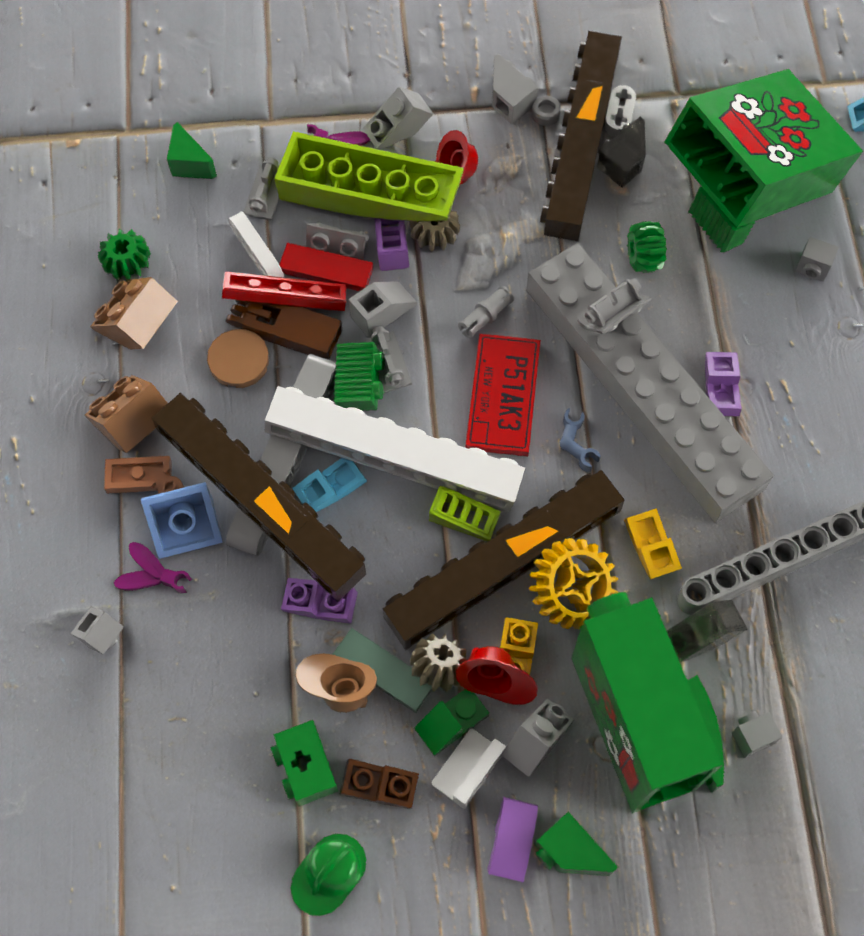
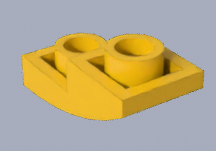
(519, 641)

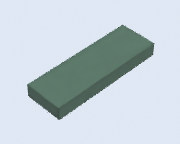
(392, 674)

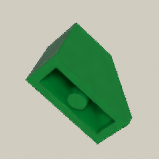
(572, 850)

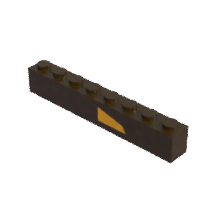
(582, 137)
(261, 497)
(501, 559)

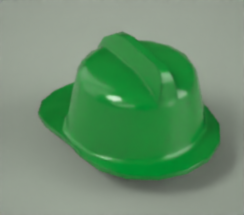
(328, 874)

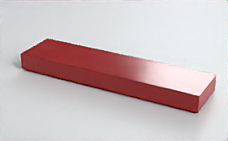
(284, 291)

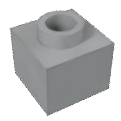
(816, 259)
(97, 630)
(756, 733)

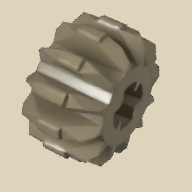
(435, 232)
(437, 662)

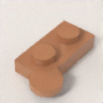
(140, 475)

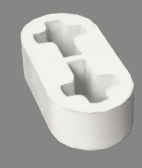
(615, 110)

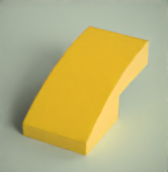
(652, 544)

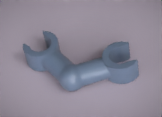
(568, 444)

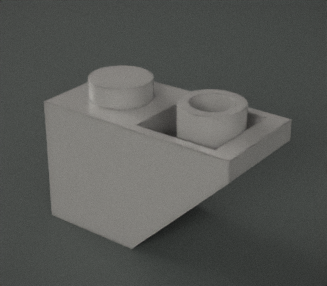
(512, 90)
(398, 118)
(380, 305)
(537, 737)

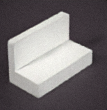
(468, 767)

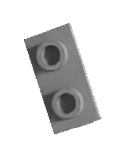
(264, 193)
(336, 241)
(605, 315)
(395, 371)

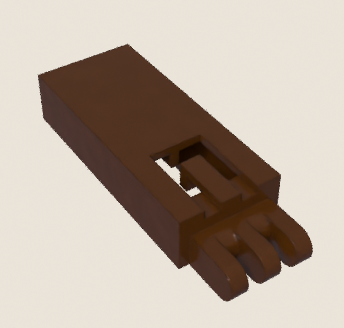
(294, 326)

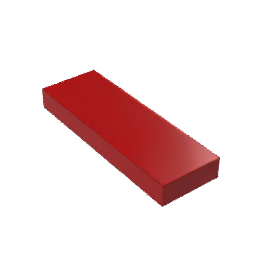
(325, 267)

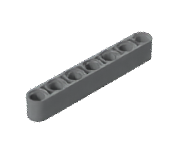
(283, 455)
(769, 565)

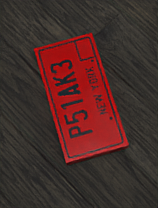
(503, 394)

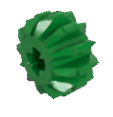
(646, 246)
(124, 254)

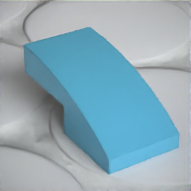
(331, 485)

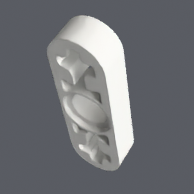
(255, 246)

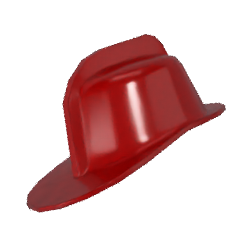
(458, 152)
(495, 675)

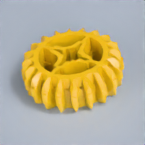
(560, 560)

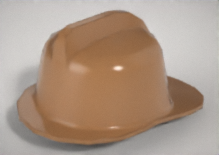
(336, 680)

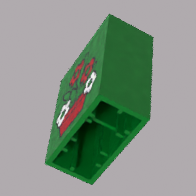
(762, 146)
(642, 702)

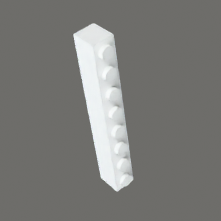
(393, 448)

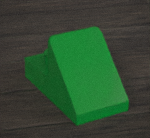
(451, 720)

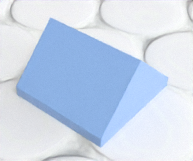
(182, 520)

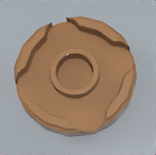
(238, 358)

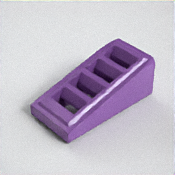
(395, 256)

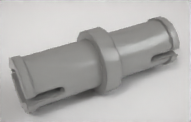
(486, 312)

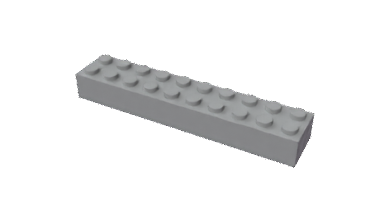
(651, 387)

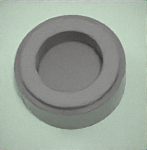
(546, 110)

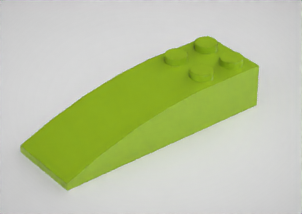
(365, 180)

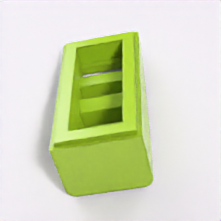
(457, 499)

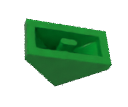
(187, 157)

